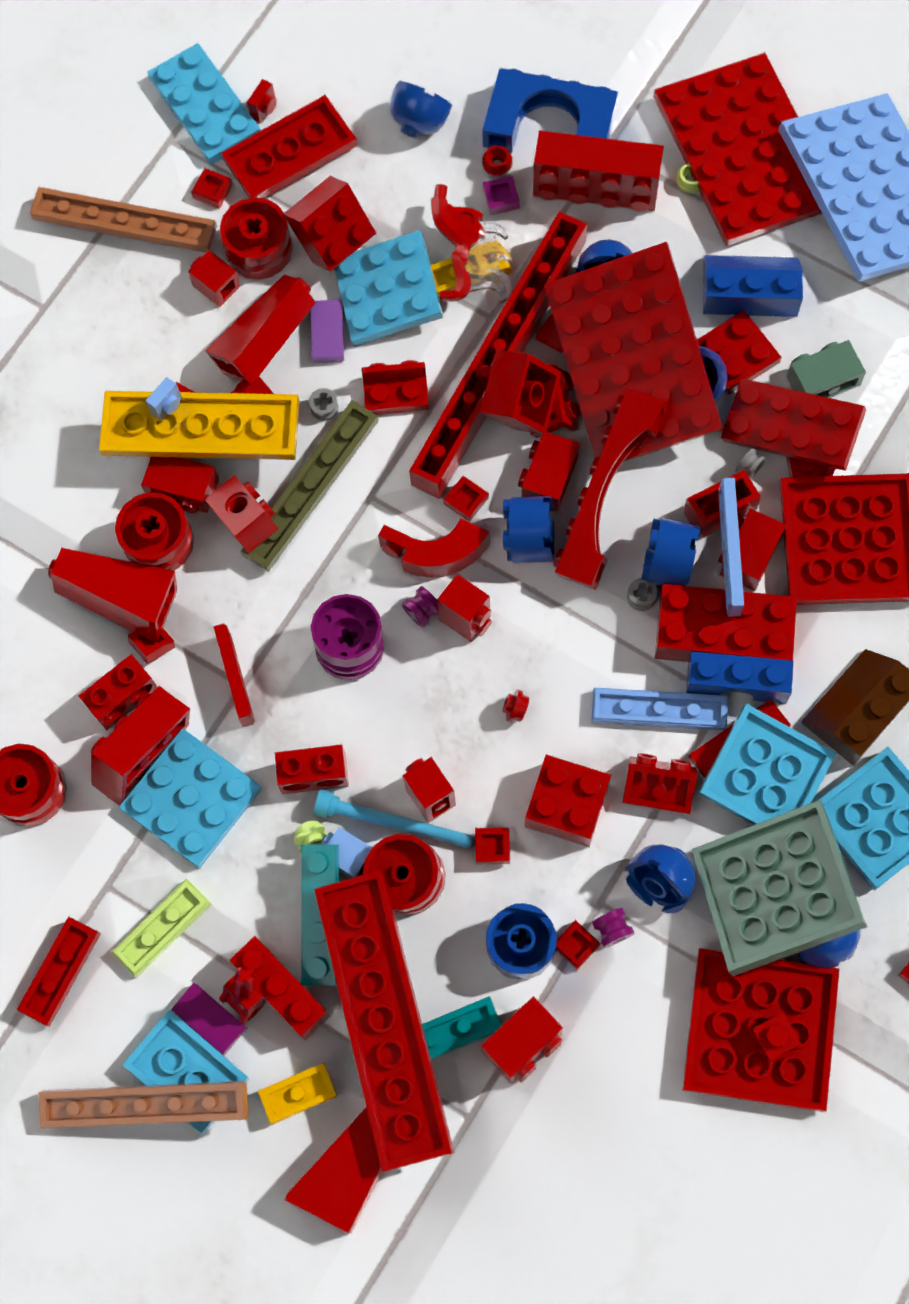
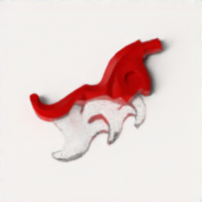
(476, 250)

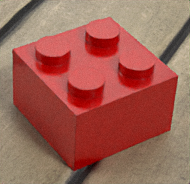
(330, 223)
(520, 391)
(567, 800)
(523, 1040)

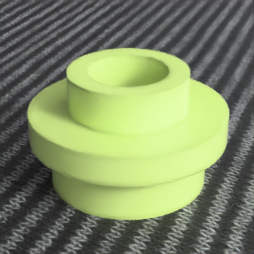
(683, 184)

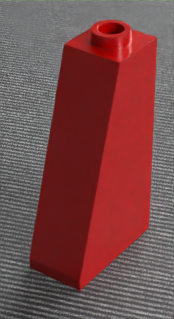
(262, 330)
(116, 589)
(341, 1178)

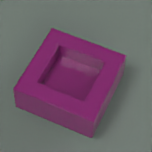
(501, 195)

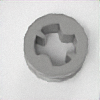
(331, 409)
(751, 463)
(633, 589)

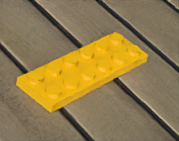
(201, 426)

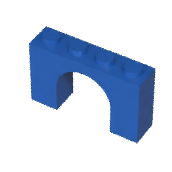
(521, 92)

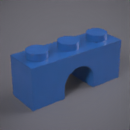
(731, 673)

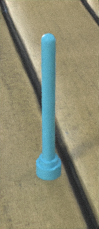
(330, 805)

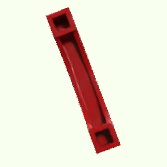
(635, 420)

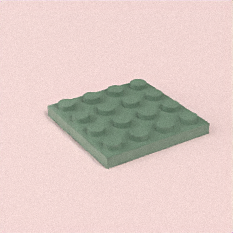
(778, 888)

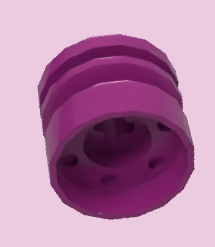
(346, 619)

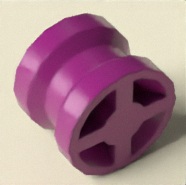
(421, 607)
(613, 927)

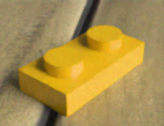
(297, 1093)

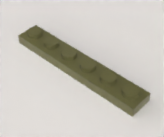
(314, 481)

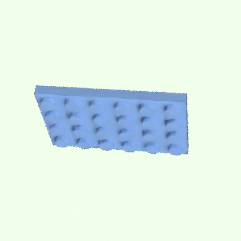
(860, 179)

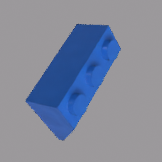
(752, 284)

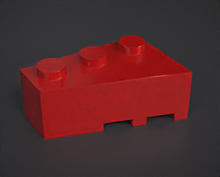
(136, 743)

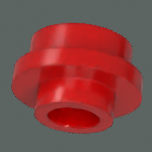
(497, 153)
(515, 706)

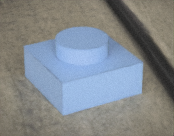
(164, 399)

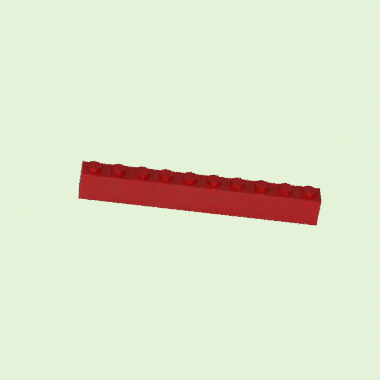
(510, 332)

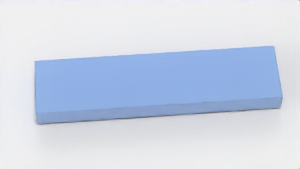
(731, 547)
(659, 709)

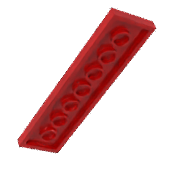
(383, 1021)

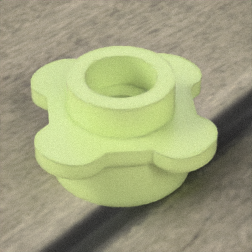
(309, 833)

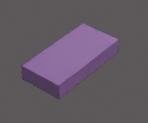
(327, 331)

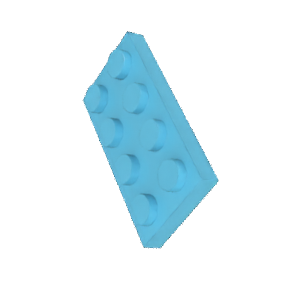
(203, 102)

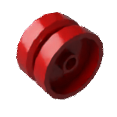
(256, 238)
(154, 531)
(29, 785)
(425, 869)

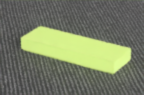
(161, 928)

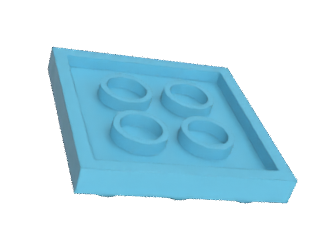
(388, 288)
(765, 768)
(190, 798)
(873, 817)

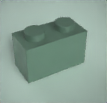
(828, 371)

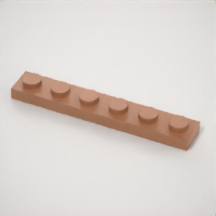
(123, 219)
(143, 1104)

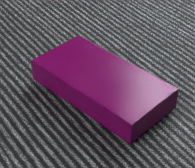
(209, 1018)

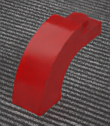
(438, 556)

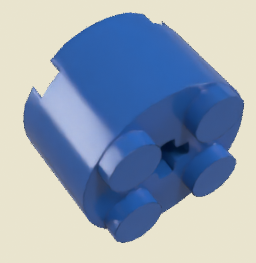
(530, 529)
(670, 552)
(508, 925)

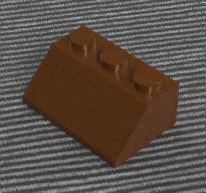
(860, 705)

